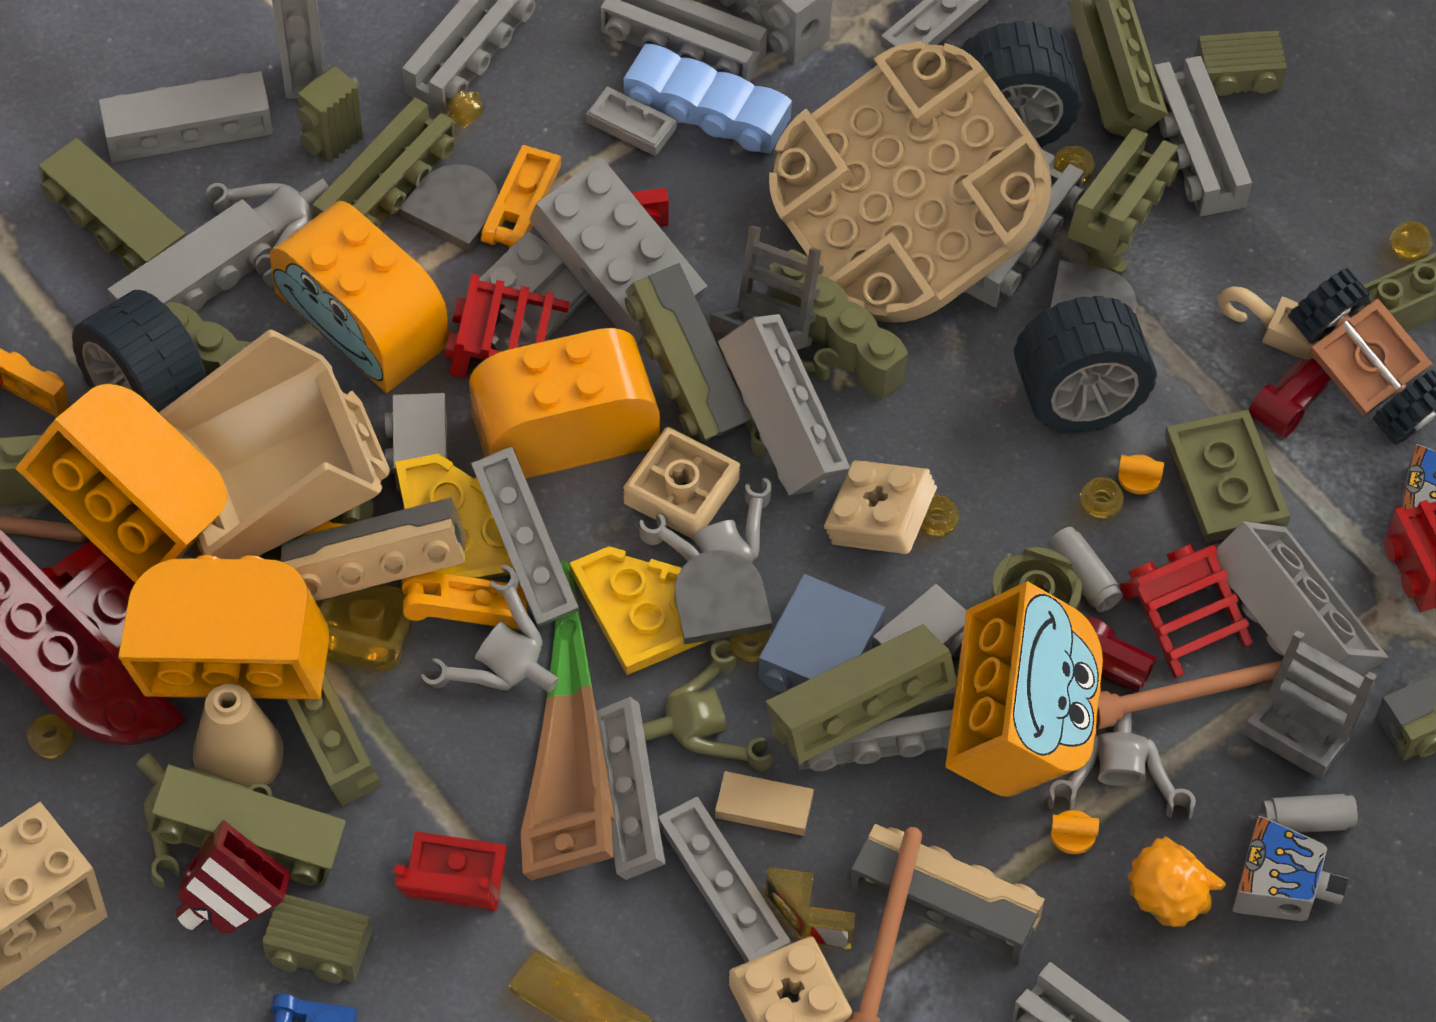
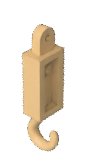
(1280, 330)

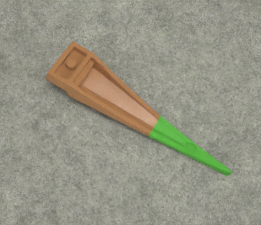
(570, 790)

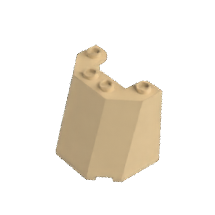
(281, 442)

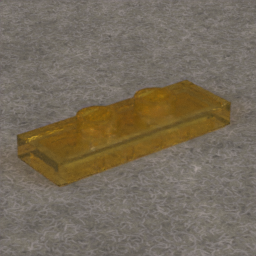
(569, 995)

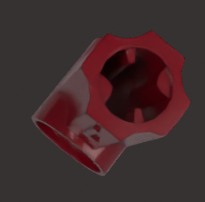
(1284, 405)
(1122, 661)

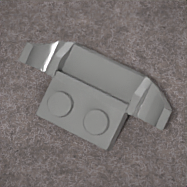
(537, 266)

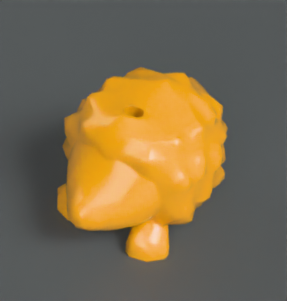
(1172, 883)

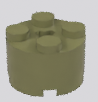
(1041, 568)

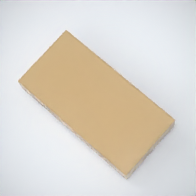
(764, 803)

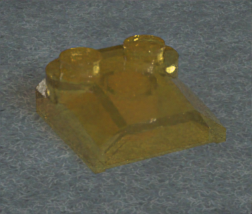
(367, 627)

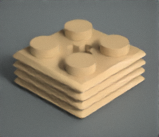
(659, 478)
(880, 506)
(792, 969)

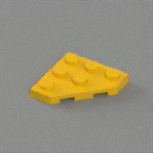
(436, 478)
(632, 605)

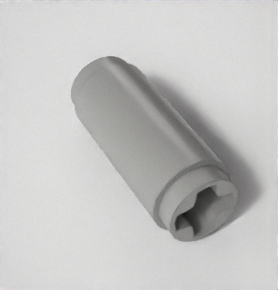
(1098, 584)
(1312, 812)

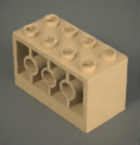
(44, 892)

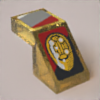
(792, 895)

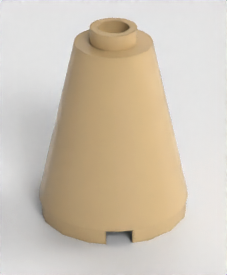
(237, 738)

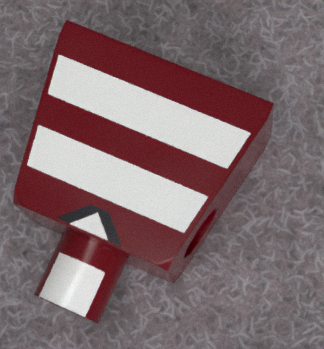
(229, 882)

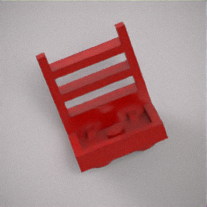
(478, 319)
(1413, 549)
(1179, 577)
(453, 871)

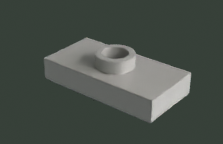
(631, 121)

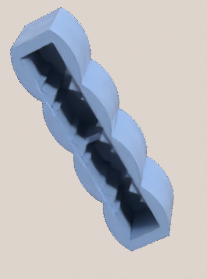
(707, 98)

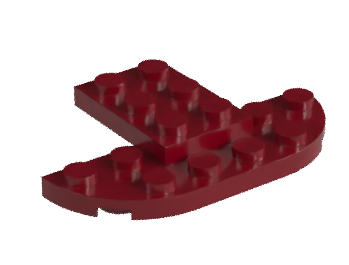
(70, 646)

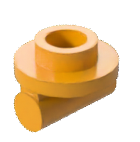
(1139, 473)
(1074, 831)

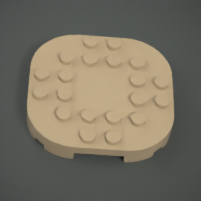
(911, 181)

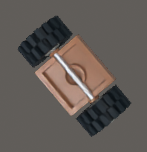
(1368, 355)

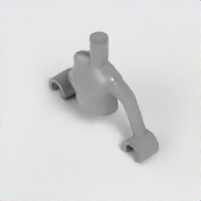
(284, 210)
(718, 535)
(504, 651)
(1123, 765)

